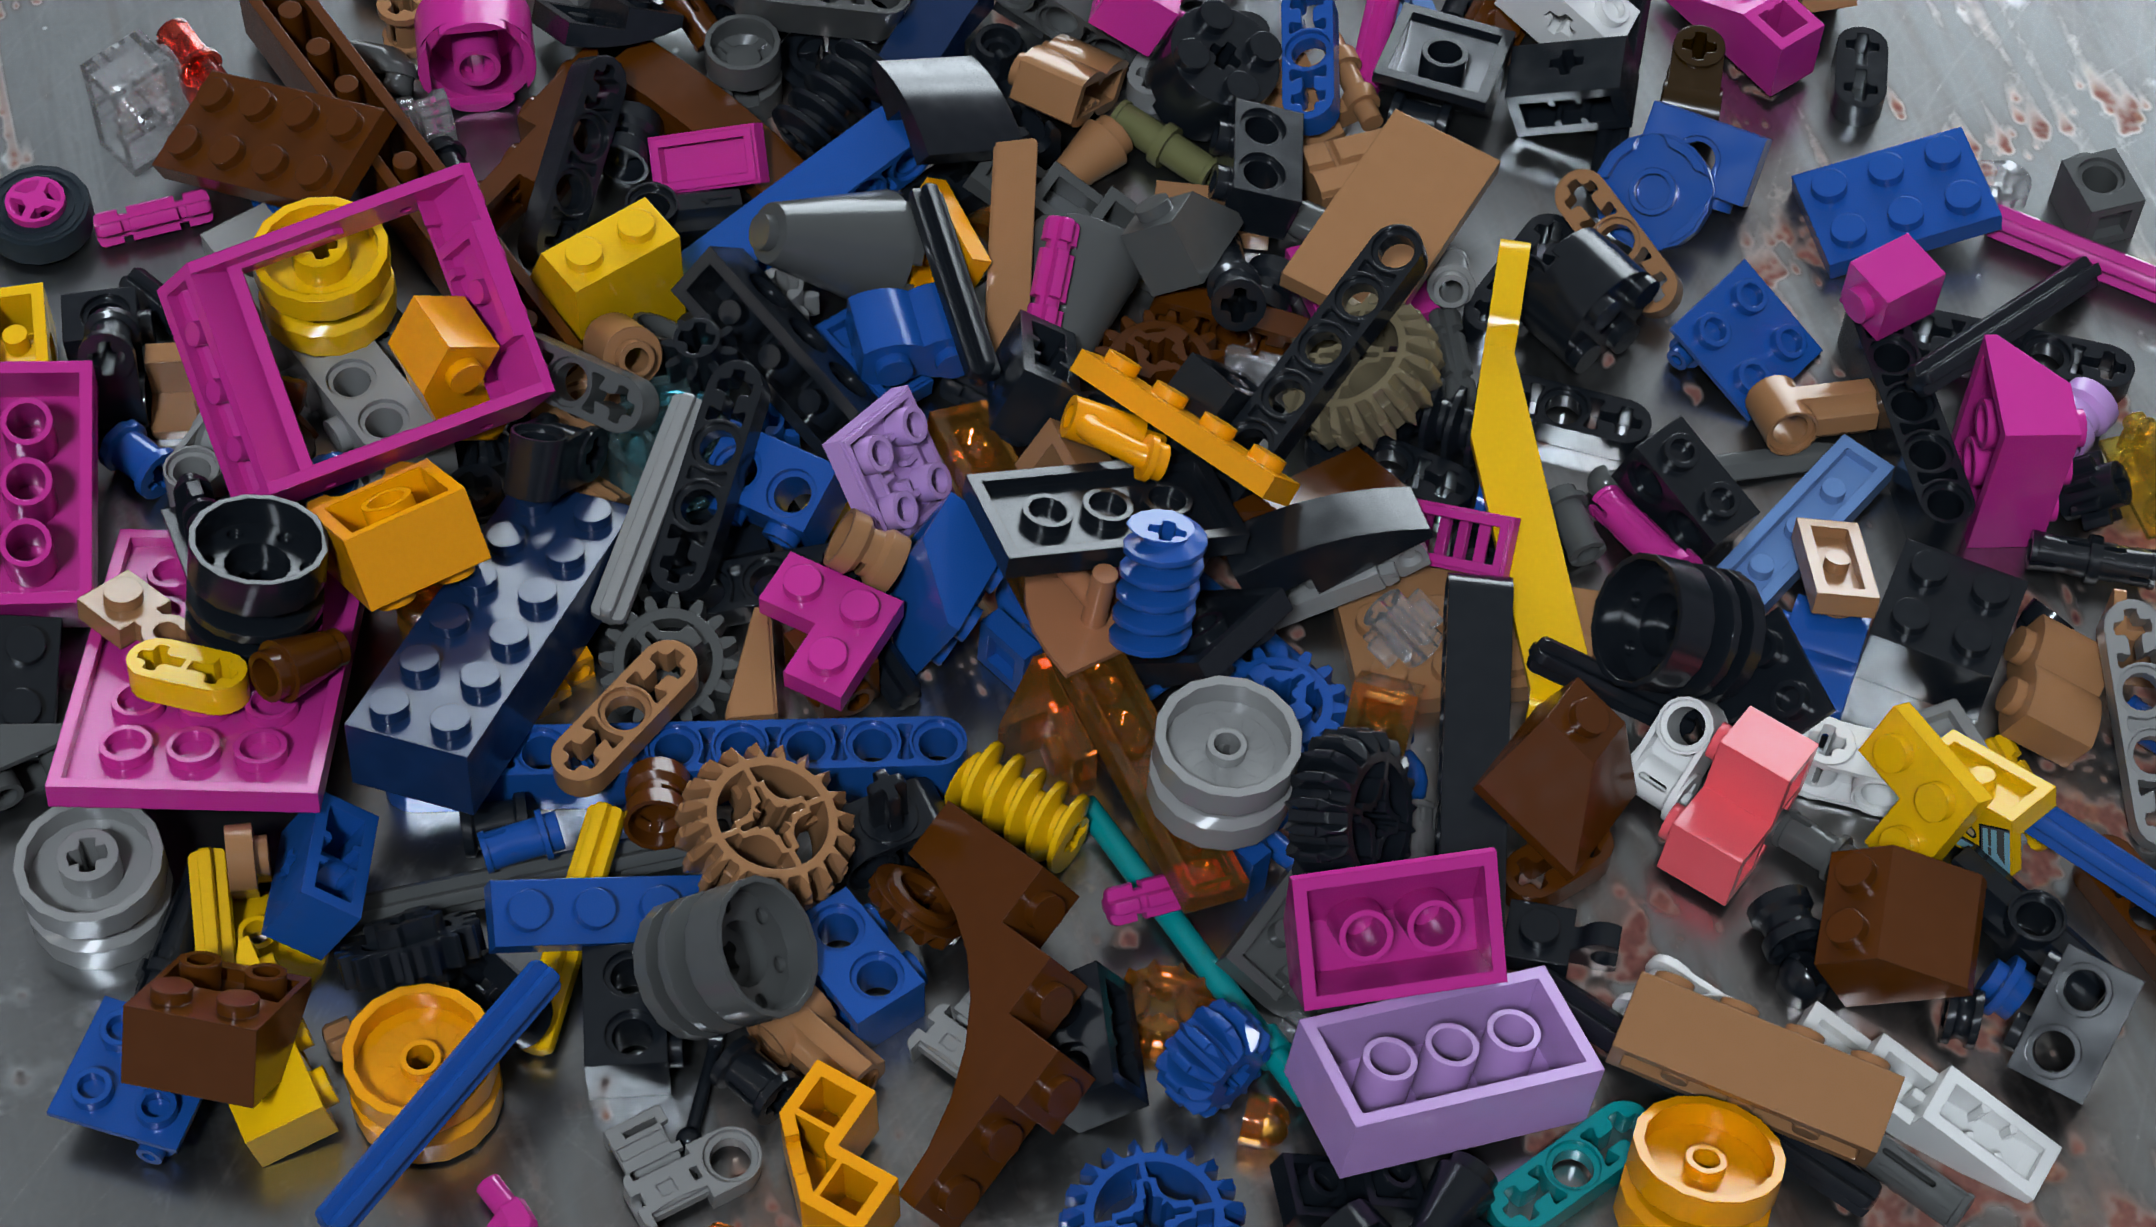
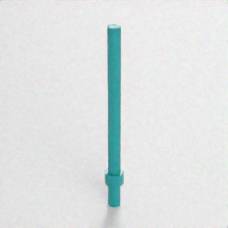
(1187, 938)

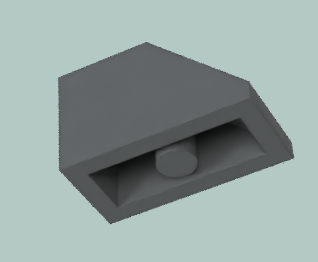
(1178, 239)

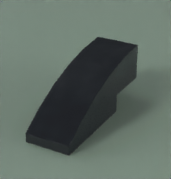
(1329, 538)

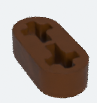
(1554, 886)

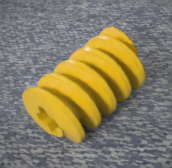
(1021, 806)

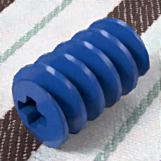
(1158, 584)

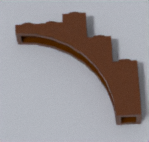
(1017, 1001)

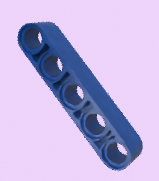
(861, 159)

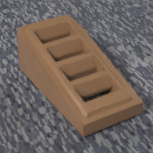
(754, 684)

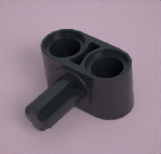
(889, 824)

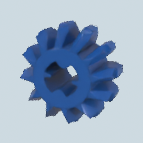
(1213, 1058)

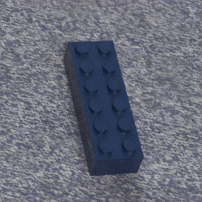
(486, 655)

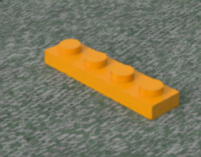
(1206, 437)

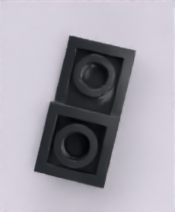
(1312, 1191)

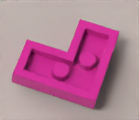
(843, 624)

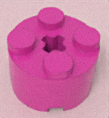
(475, 51)

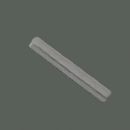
(646, 513)

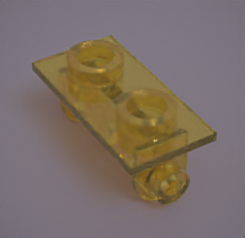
(2137, 454)

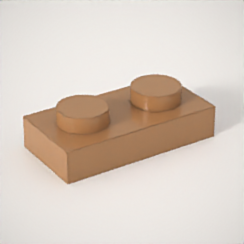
(1835, 568)

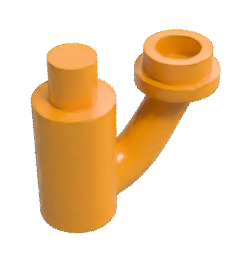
(1118, 435)

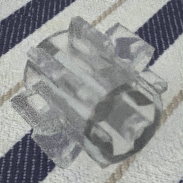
(1403, 628)

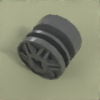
(725, 958)

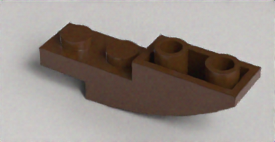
(513, 179)

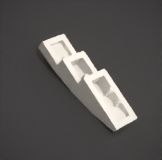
(1950, 1115)

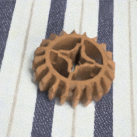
(771, 808)

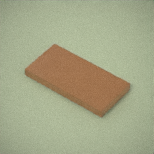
(1404, 178)

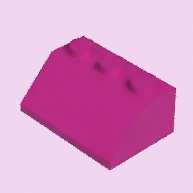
(2015, 444)
(1395, 929)

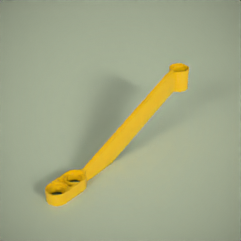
(1515, 479)

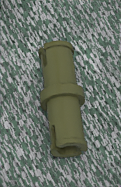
(1165, 144)

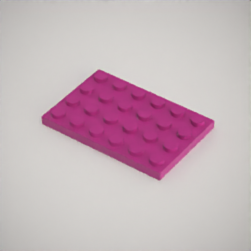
(166, 757)

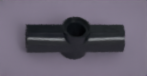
(2012, 906)

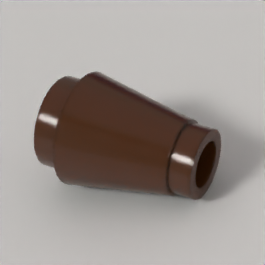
(295, 664)

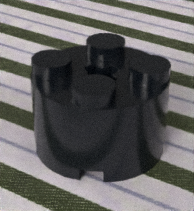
(1209, 63)
(1587, 299)

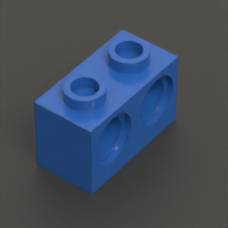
(780, 478)
(864, 965)

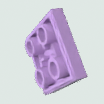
(890, 463)

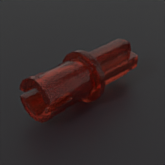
(194, 56)

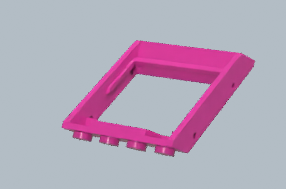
(238, 374)

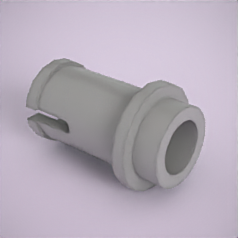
(1451, 280)

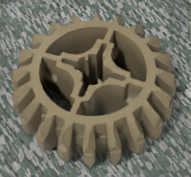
(1382, 387)

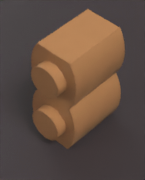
(1067, 79)
(2051, 691)

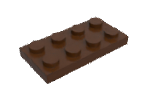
(272, 141)

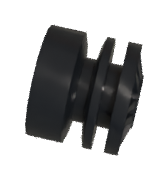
(254, 573)
(1678, 627)

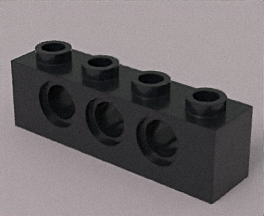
(804, 373)

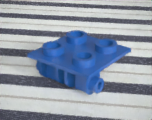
(1741, 336)
(98, 1100)

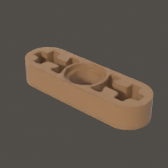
(1606, 201)
(618, 745)

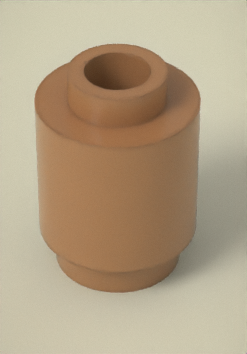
(624, 344)

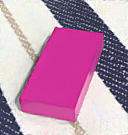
(710, 158)

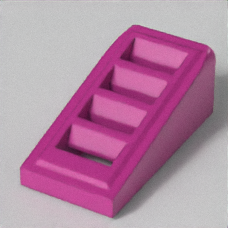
(1505, 544)

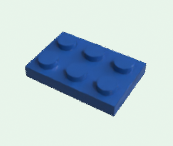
(1913, 188)

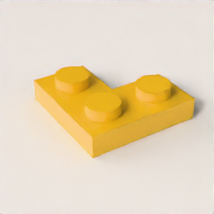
(1933, 786)

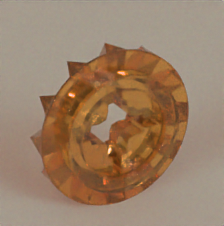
(1164, 984)

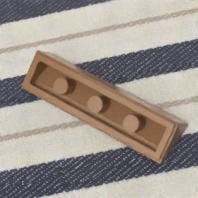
(1010, 234)

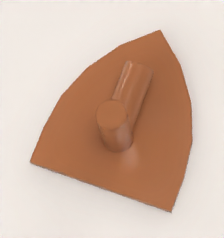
(1073, 616)

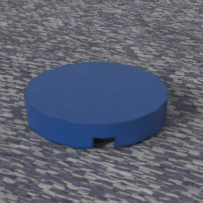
(1661, 186)

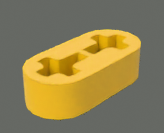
(188, 676)

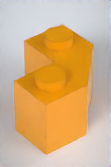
(445, 355)
(823, 1138)

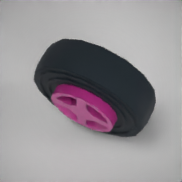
(43, 214)

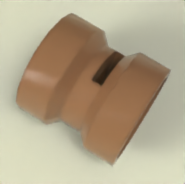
(867, 551)

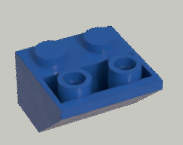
(942, 584)

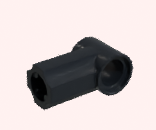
(688, 212)

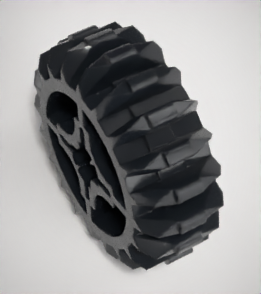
(1349, 802)

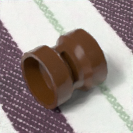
(652, 797)

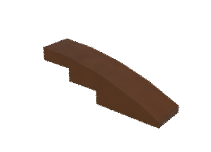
(694, 103)

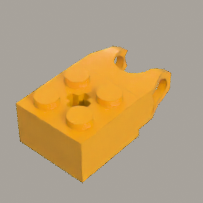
(401, 534)

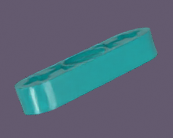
(1579, 1144)

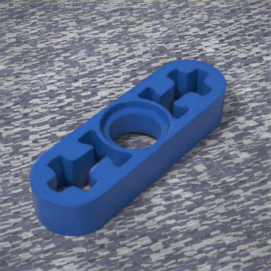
(1322, 76)

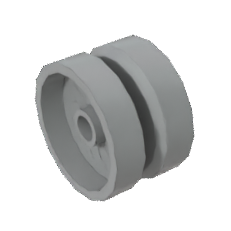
(1223, 762)
(94, 884)

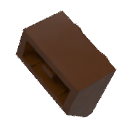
(213, 1028)

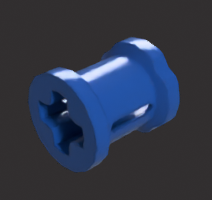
(136, 456)

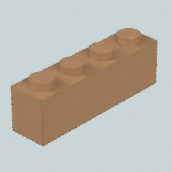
(1769, 1070)

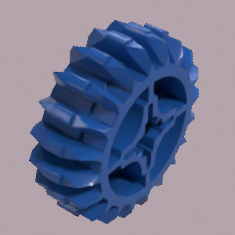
(1149, 1178)

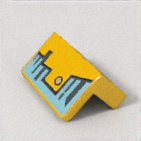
(2017, 803)

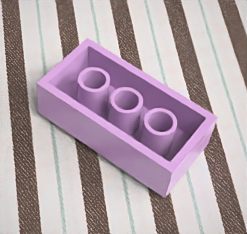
(1442, 1071)

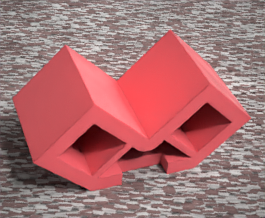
(1723, 828)

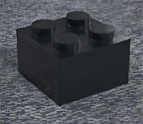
(1941, 628)

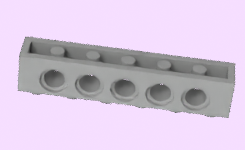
(354, 393)

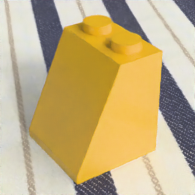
(614, 267)

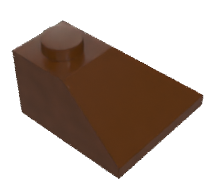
(1563, 777)

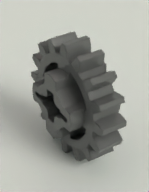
(696, 633)

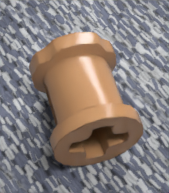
(399, 24)

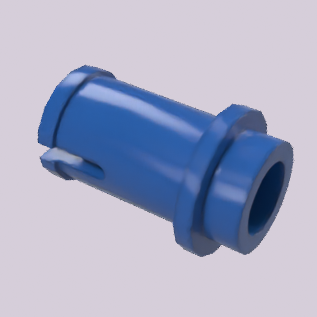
(521, 841)

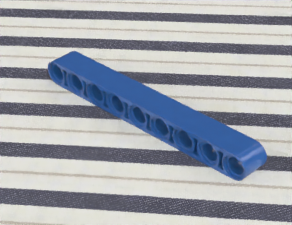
(833, 742)

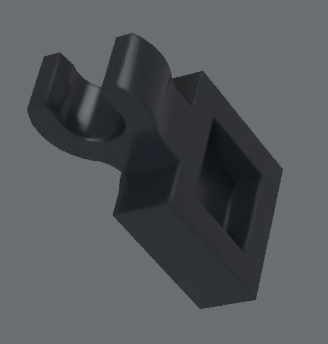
(1548, 937)

